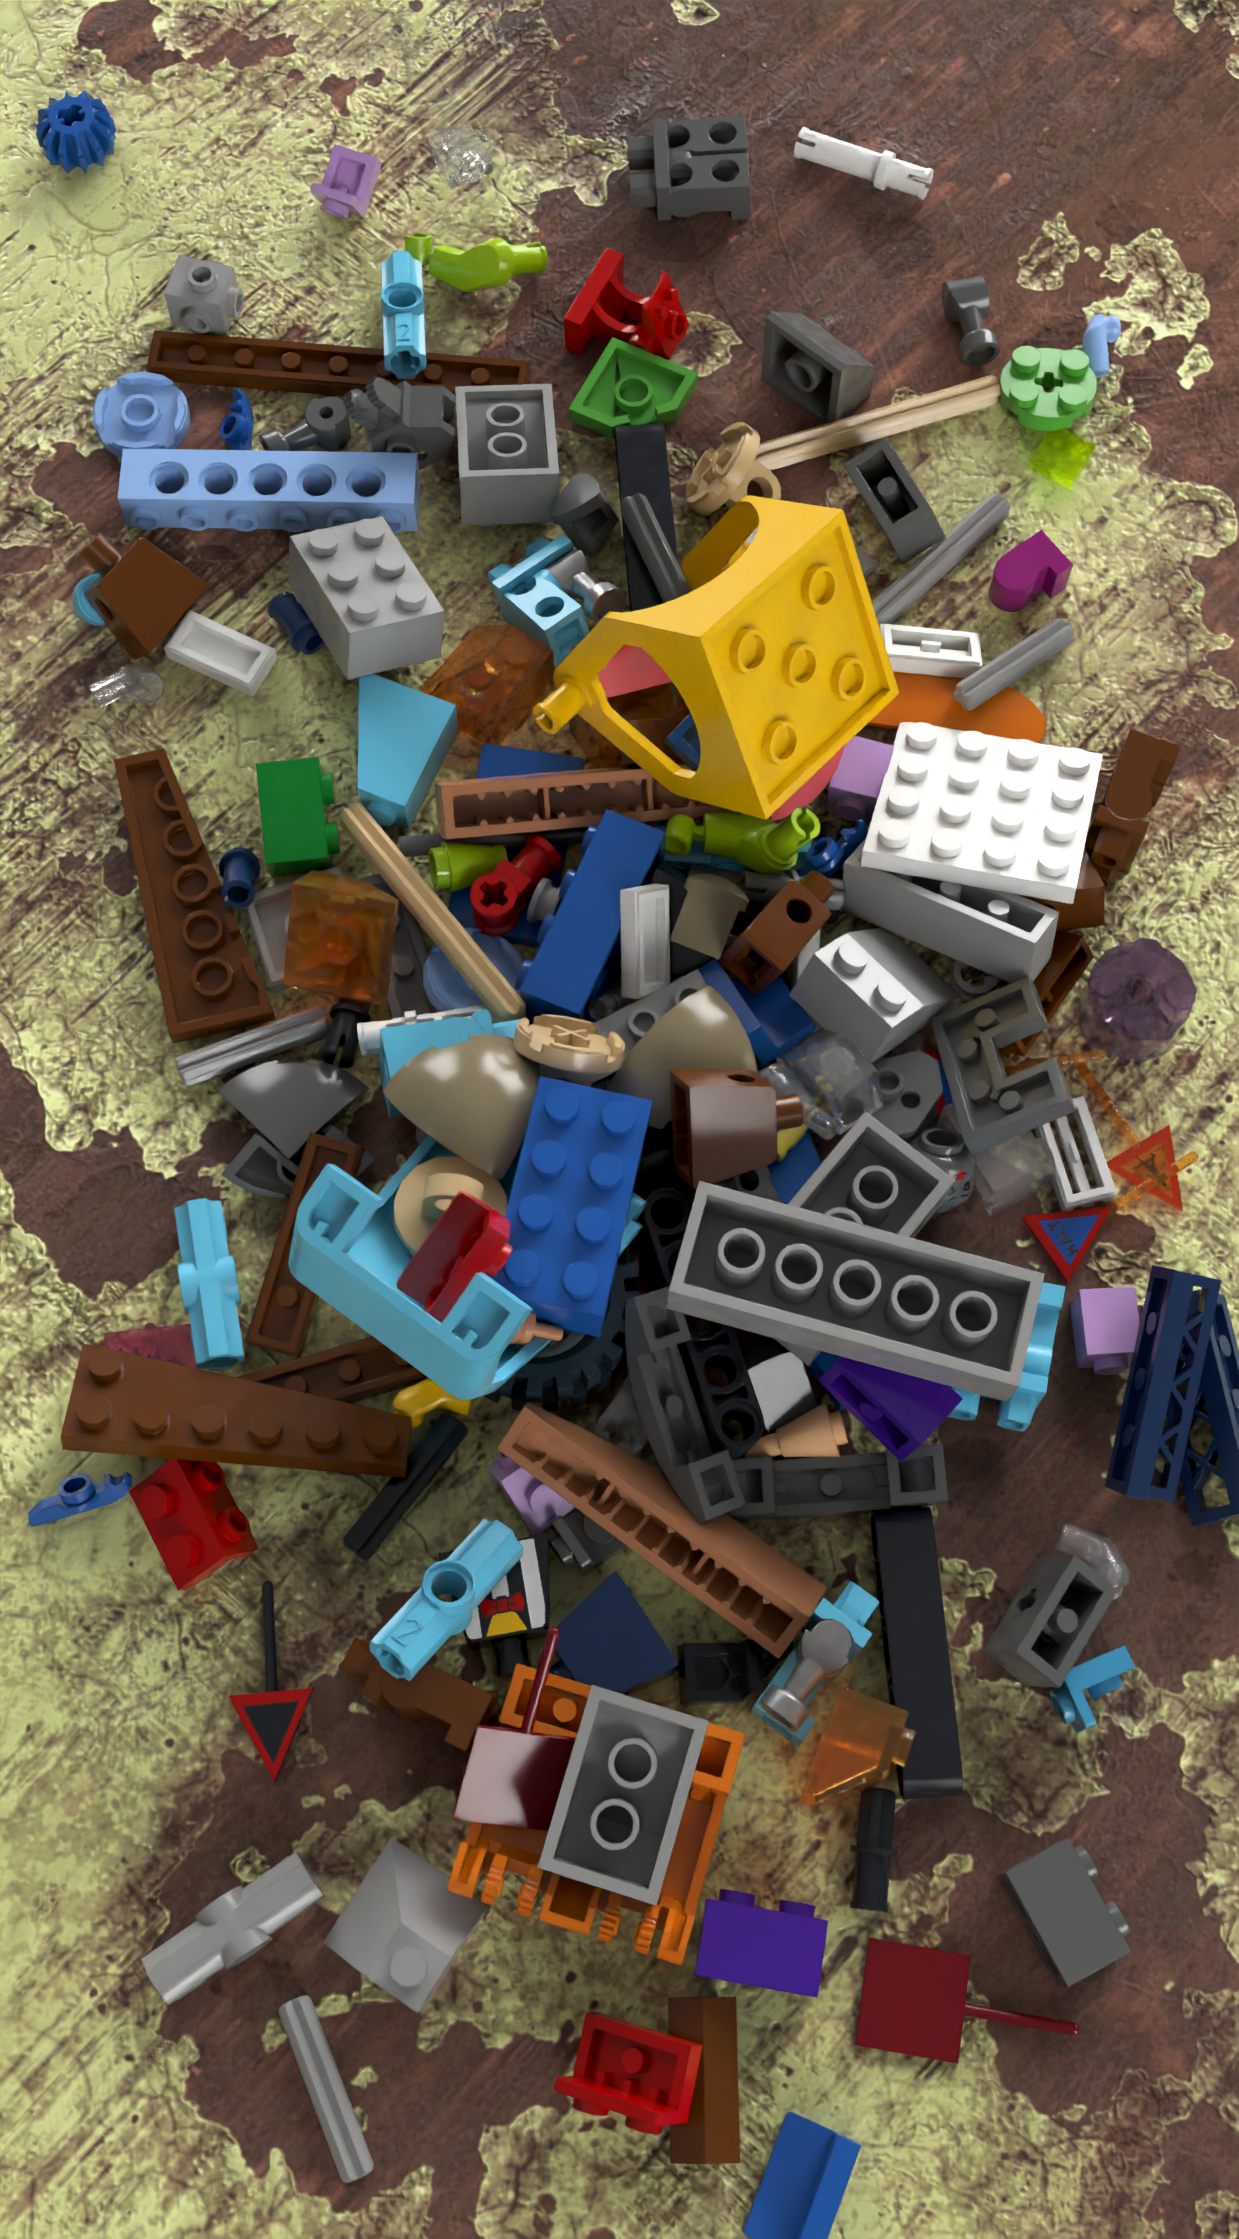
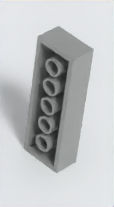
(855, 1291)

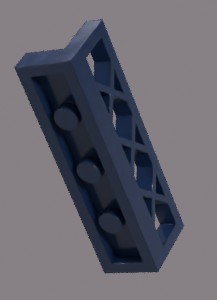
(1154, 1382)
(1221, 1395)

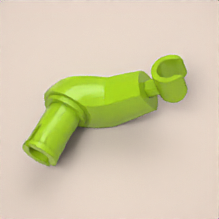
(480, 267)
(749, 839)

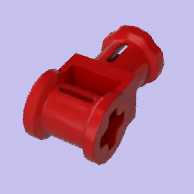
(512, 885)

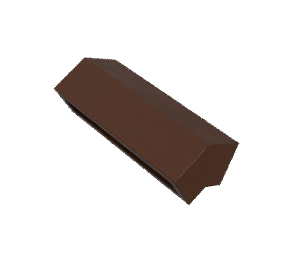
(1067, 963)
(713, 2118)

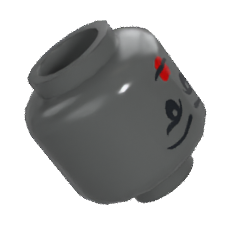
(949, 1153)

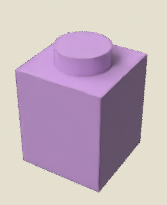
(858, 779)
(1105, 1328)

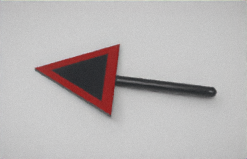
(274, 1714)

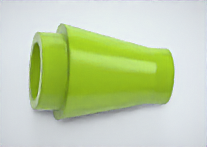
(460, 864)

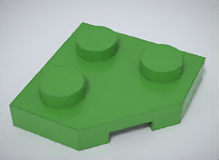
(631, 389)

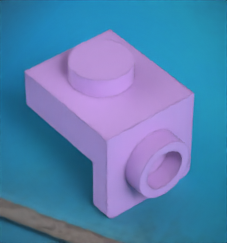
(347, 182)
(529, 1496)

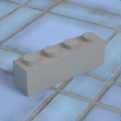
(968, 923)

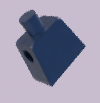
(612, 1642)

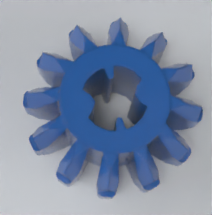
(76, 131)

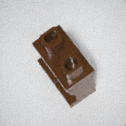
(1131, 793)
(427, 1696)

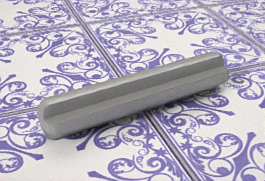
(1013, 664)
(252, 1045)
(326, 2089)

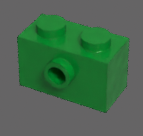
(296, 816)

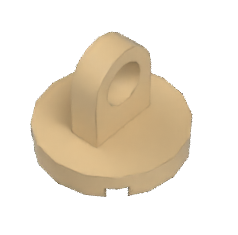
(725, 473)
(568, 1047)
(431, 1188)

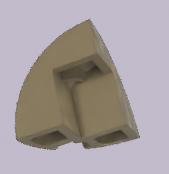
(691, 1035)
(470, 1098)

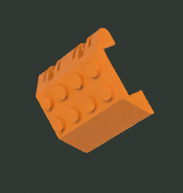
(573, 1903)

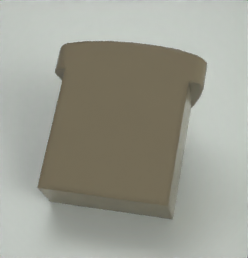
(708, 913)

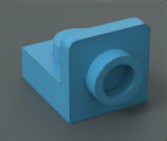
(1096, 1676)

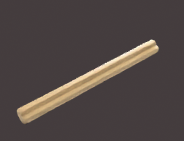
(879, 423)
(432, 914)

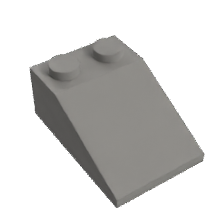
(506, 454)
(872, 990)
(623, 1795)

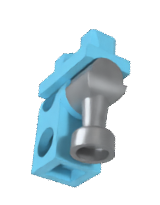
(542, 593)
(829, 1642)

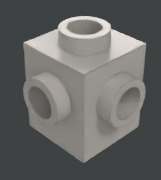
(203, 295)

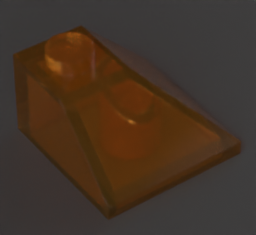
(493, 680)
(340, 937)
(855, 1750)

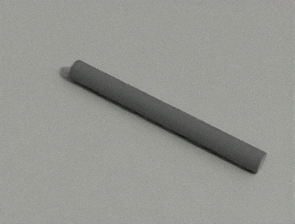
(420, 844)

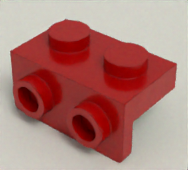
(462, 1243)
(192, 1519)
(632, 2073)

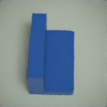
(770, 1018)
(802, 2182)

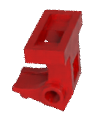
(606, 302)

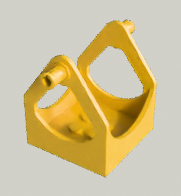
(765, 651)

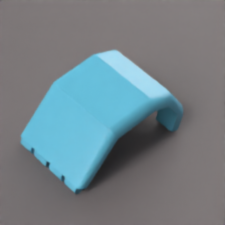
(352, 1260)

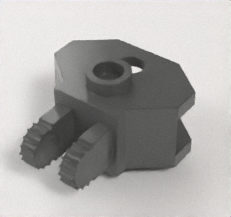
(405, 418)
(909, 1092)

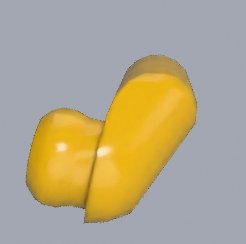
(426, 1396)

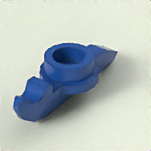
(238, 425)
(829, 856)
(79, 1495)

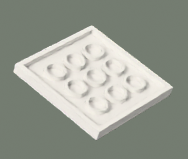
(984, 811)

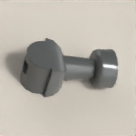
(968, 304)
(325, 425)

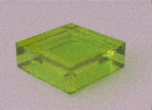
(1062, 457)

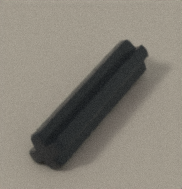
(401, 1492)

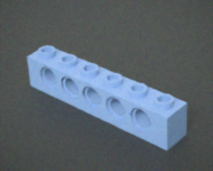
(251, 475)

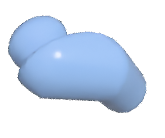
(1095, 339)

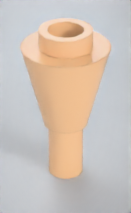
(810, 1435)

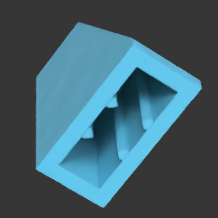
(400, 747)

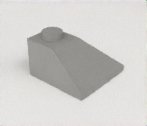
(405, 1926)

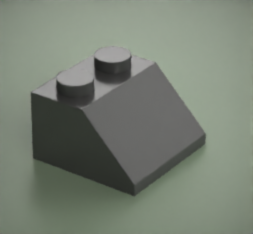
(814, 367)

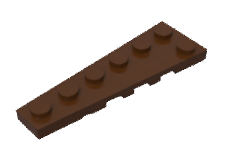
(194, 937)
(188, 1413)

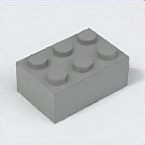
(365, 597)

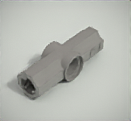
(232, 1928)

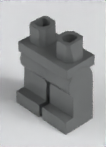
(696, 167)

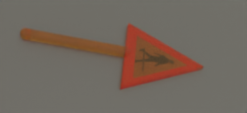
(1144, 1157)

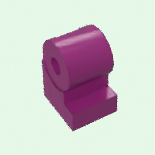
(1026, 570)

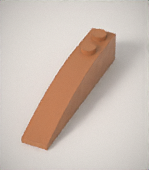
(556, 801)
(637, 1505)

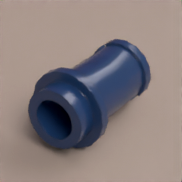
(295, 622)
(239, 871)

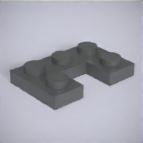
(984, 1098)

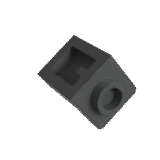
(582, 1542)

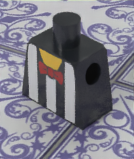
(514, 1608)

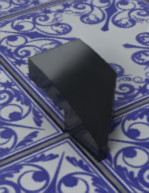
(722, 1671)

